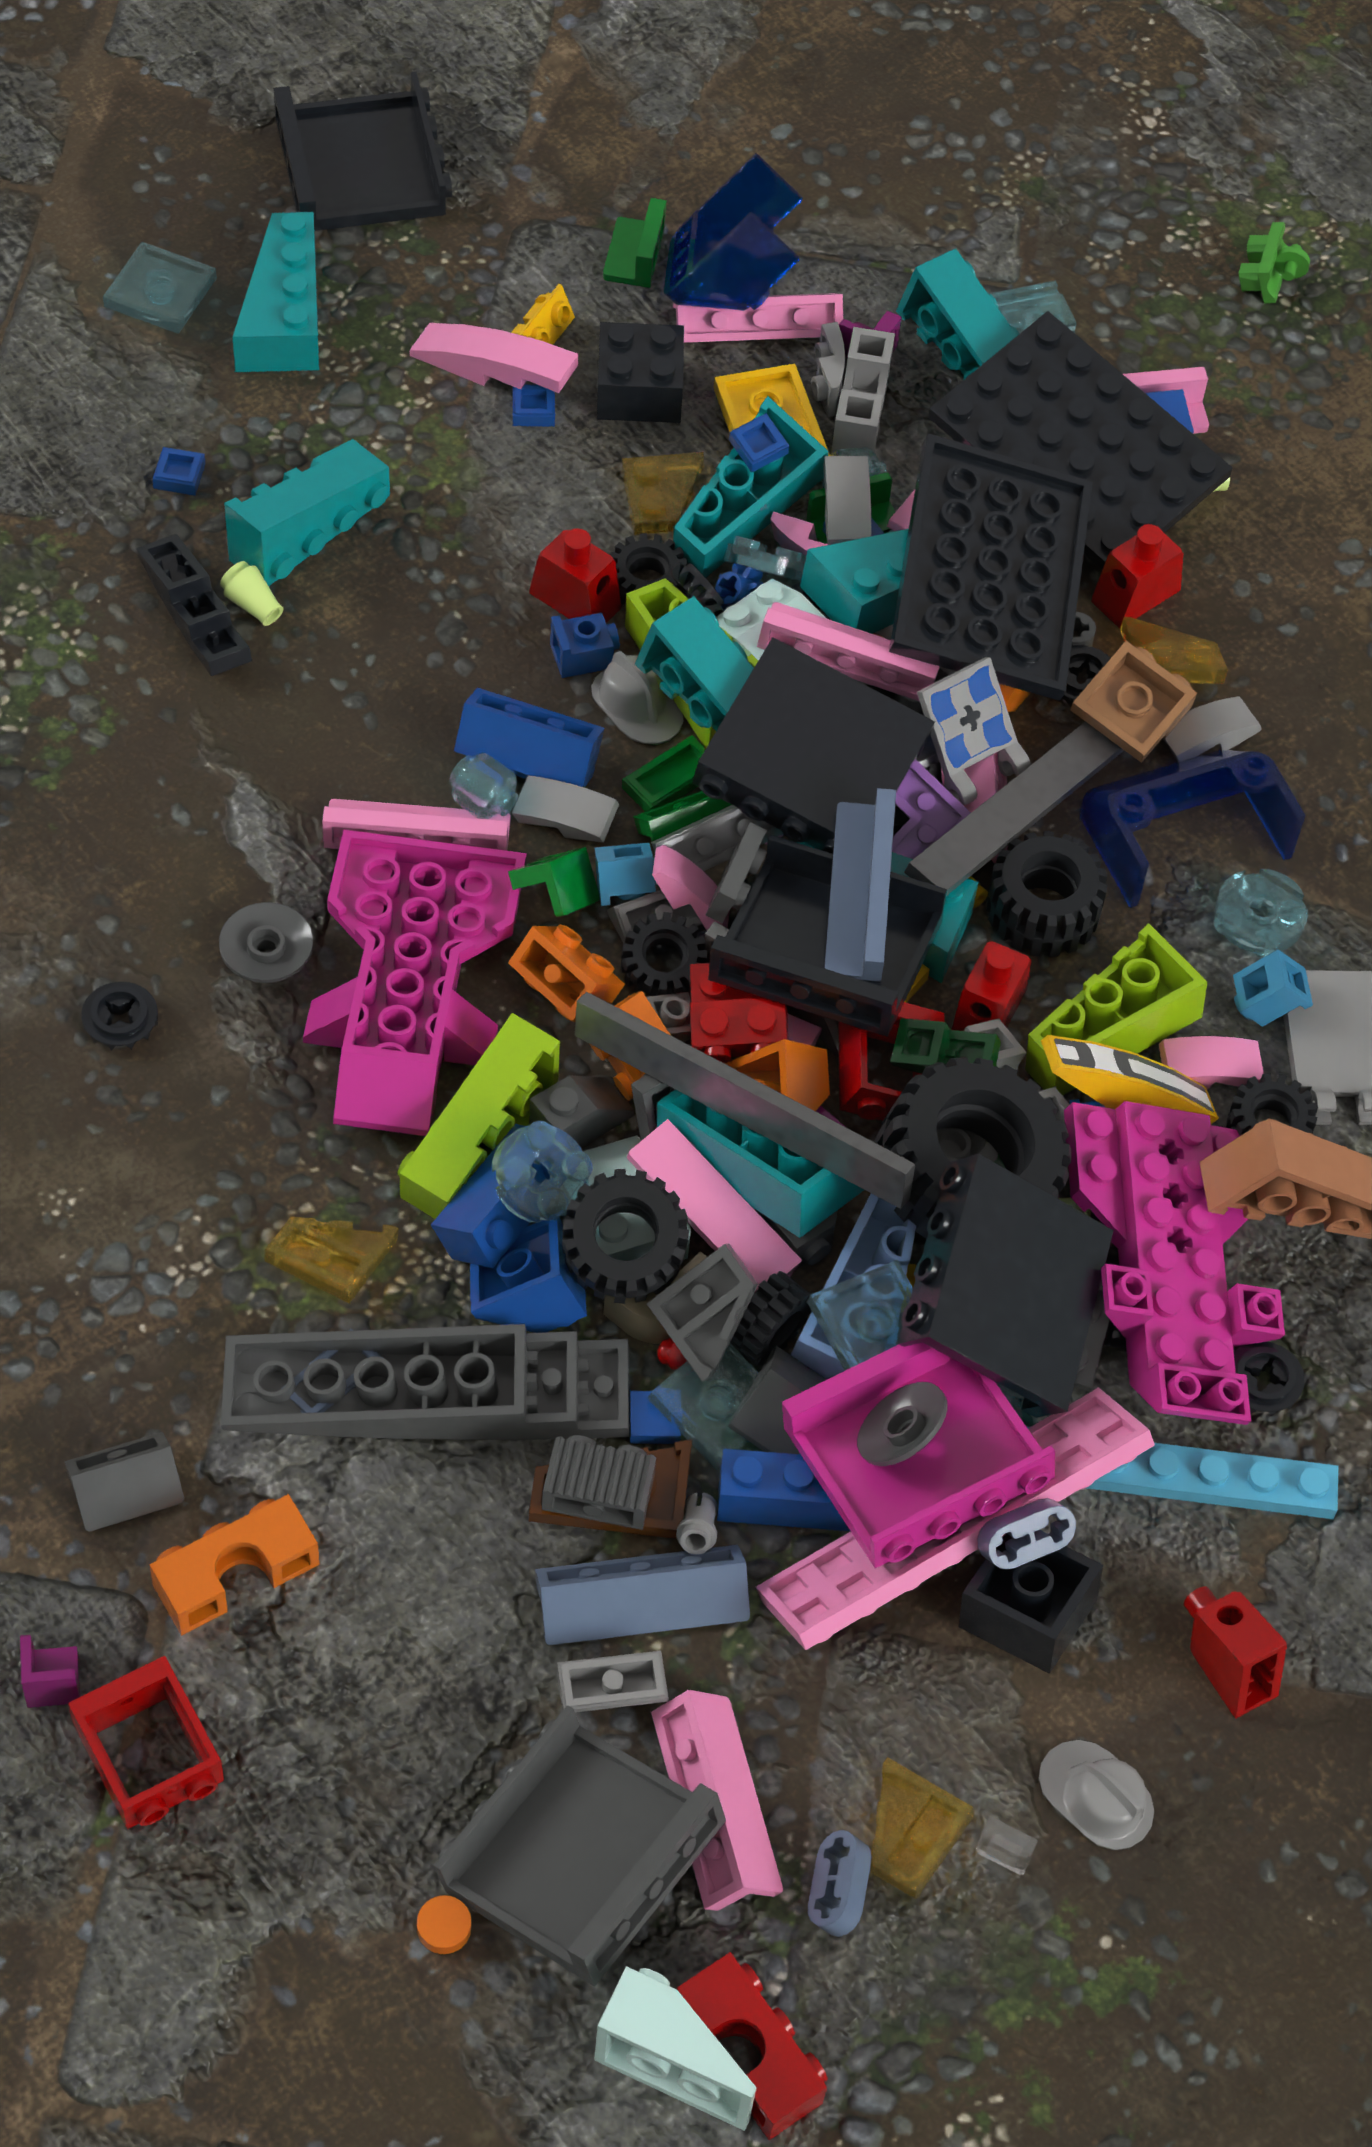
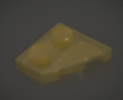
(659, 489)
(1177, 652)
(330, 1253)
(914, 1828)

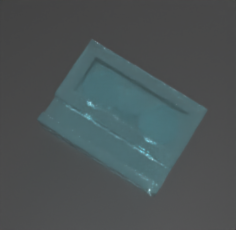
(1028, 303)

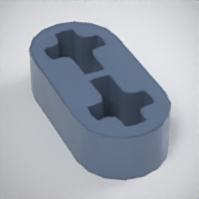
(1027, 1539)
(839, 1883)

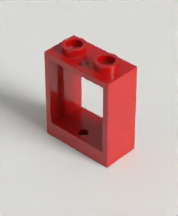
(855, 1092)
(126, 1698)

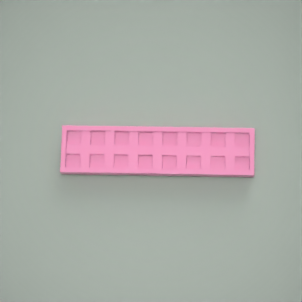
(841, 1583)

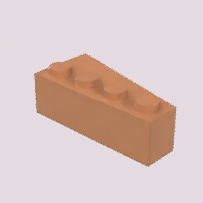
(1291, 1176)

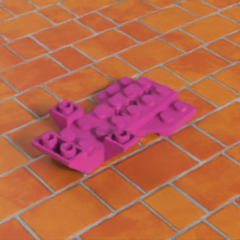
(417, 917)
(1170, 1289)

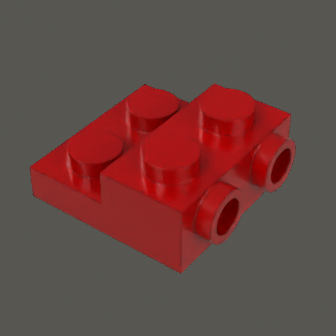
(731, 1020)

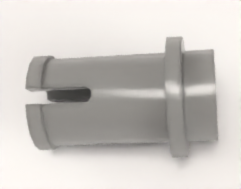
(697, 1530)

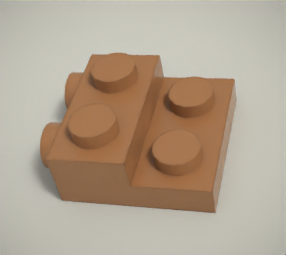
(1134, 701)

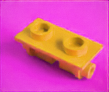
(547, 317)

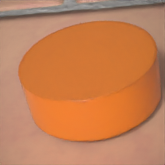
(444, 1924)

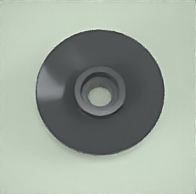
(266, 927)
(902, 1424)

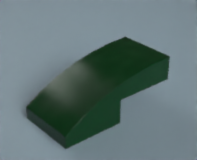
(928, 1042)

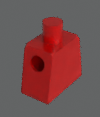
(1139, 575)
(576, 577)
(995, 981)
(1236, 1649)

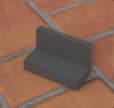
(125, 1481)

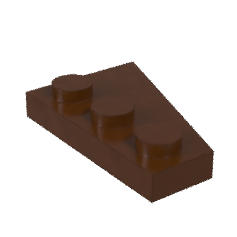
(664, 1506)

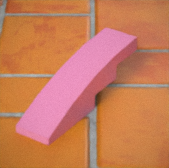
(494, 353)

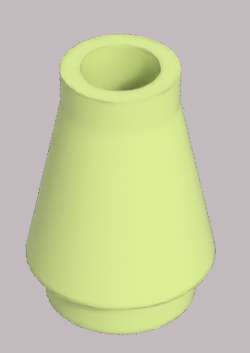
(249, 590)

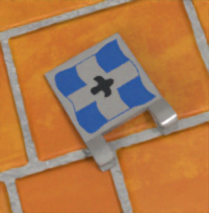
(971, 726)

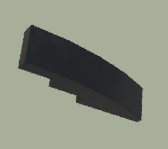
(194, 605)

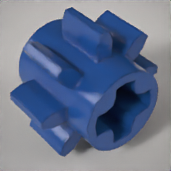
(737, 584)

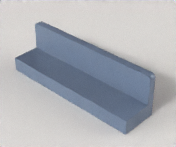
(860, 887)
(643, 1594)

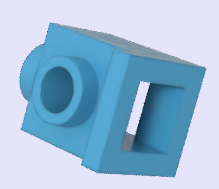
(624, 871)
(1271, 988)

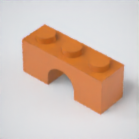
(268, 1538)

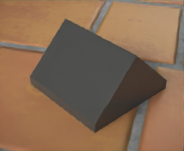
(761, 1413)

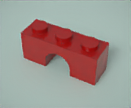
(731, 2005)

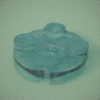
(753, 554)
(1256, 933)
(559, 1153)

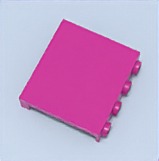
(964, 1472)

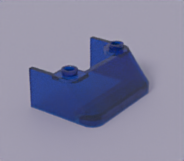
(728, 246)
(1132, 803)

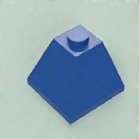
(529, 1283)

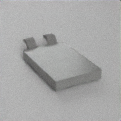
(1333, 1042)

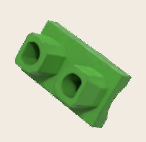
(1271, 263)

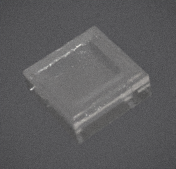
(1006, 1846)

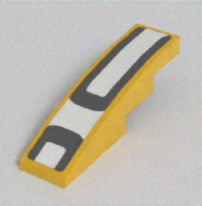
(1121, 1075)

